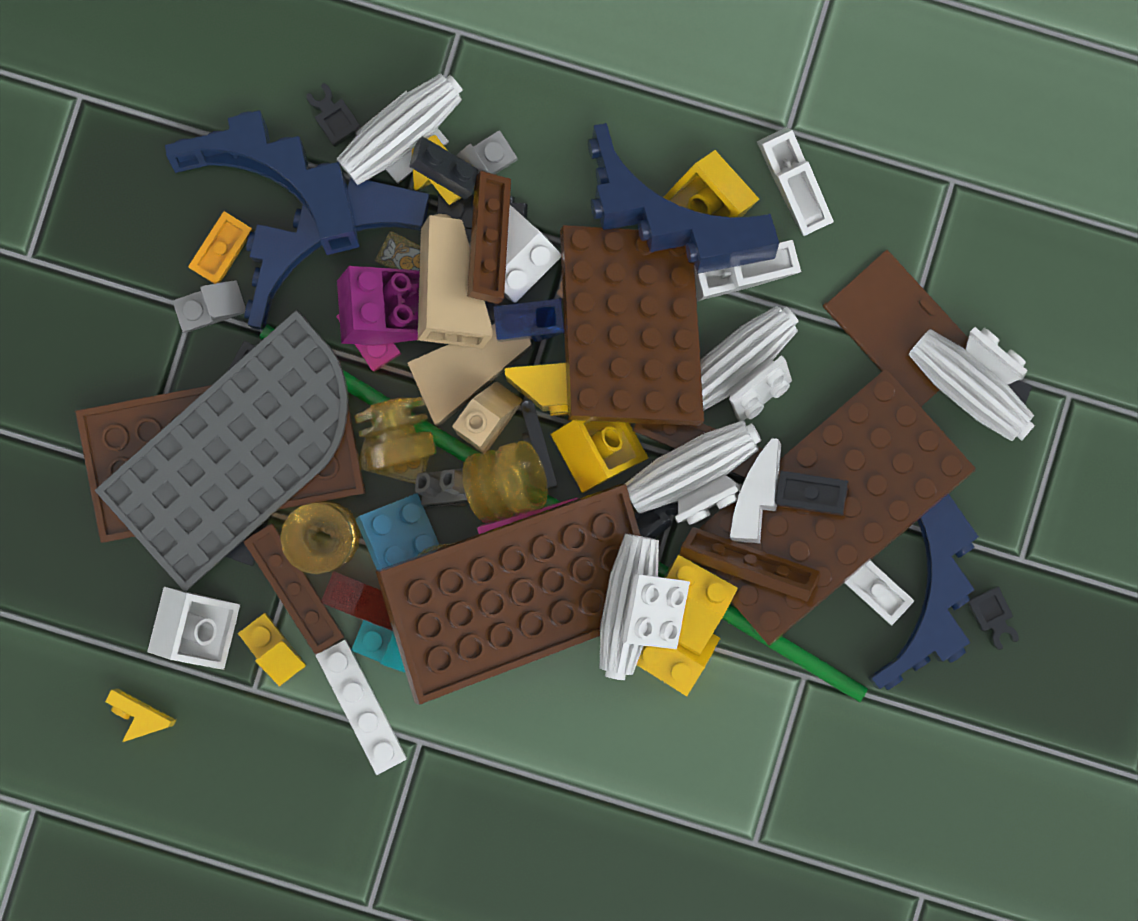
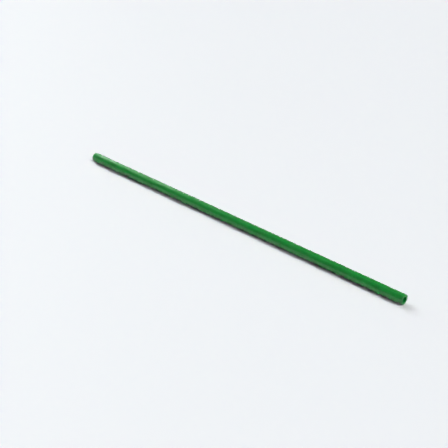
(732, 615)

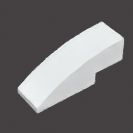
(795, 181)
(745, 276)
(757, 495)

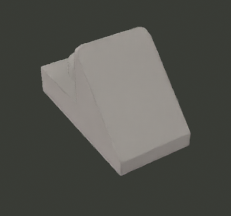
(490, 154)
(209, 305)

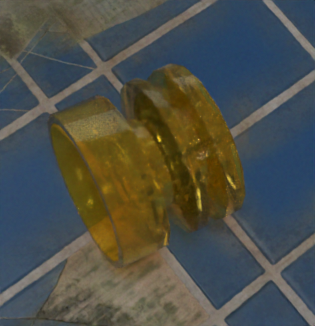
(395, 433)
(505, 482)
(301, 542)

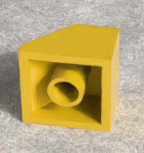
(713, 189)
(542, 385)
(598, 450)
(705, 603)
(677, 666)

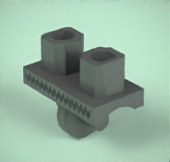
(441, 488)

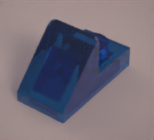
(529, 320)

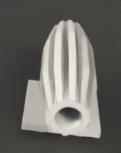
(393, 132)
(745, 365)
(977, 379)
(696, 473)
(638, 607)

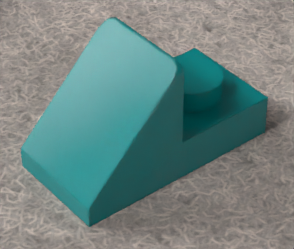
(378, 645)

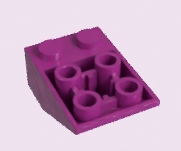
(378, 305)

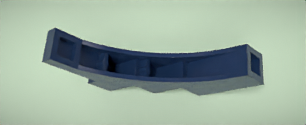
(285, 162)
(709, 239)
(282, 251)
(936, 631)

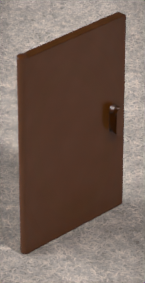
(887, 321)

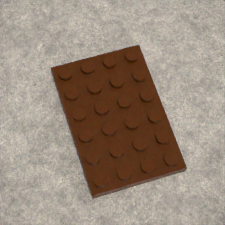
(629, 329)

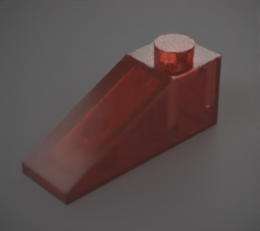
(357, 599)

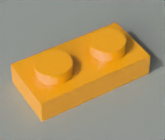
(220, 248)

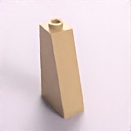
(444, 308)
(458, 373)
(487, 416)

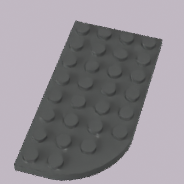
(234, 453)

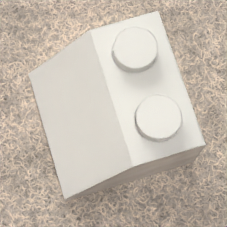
(527, 256)
(193, 628)

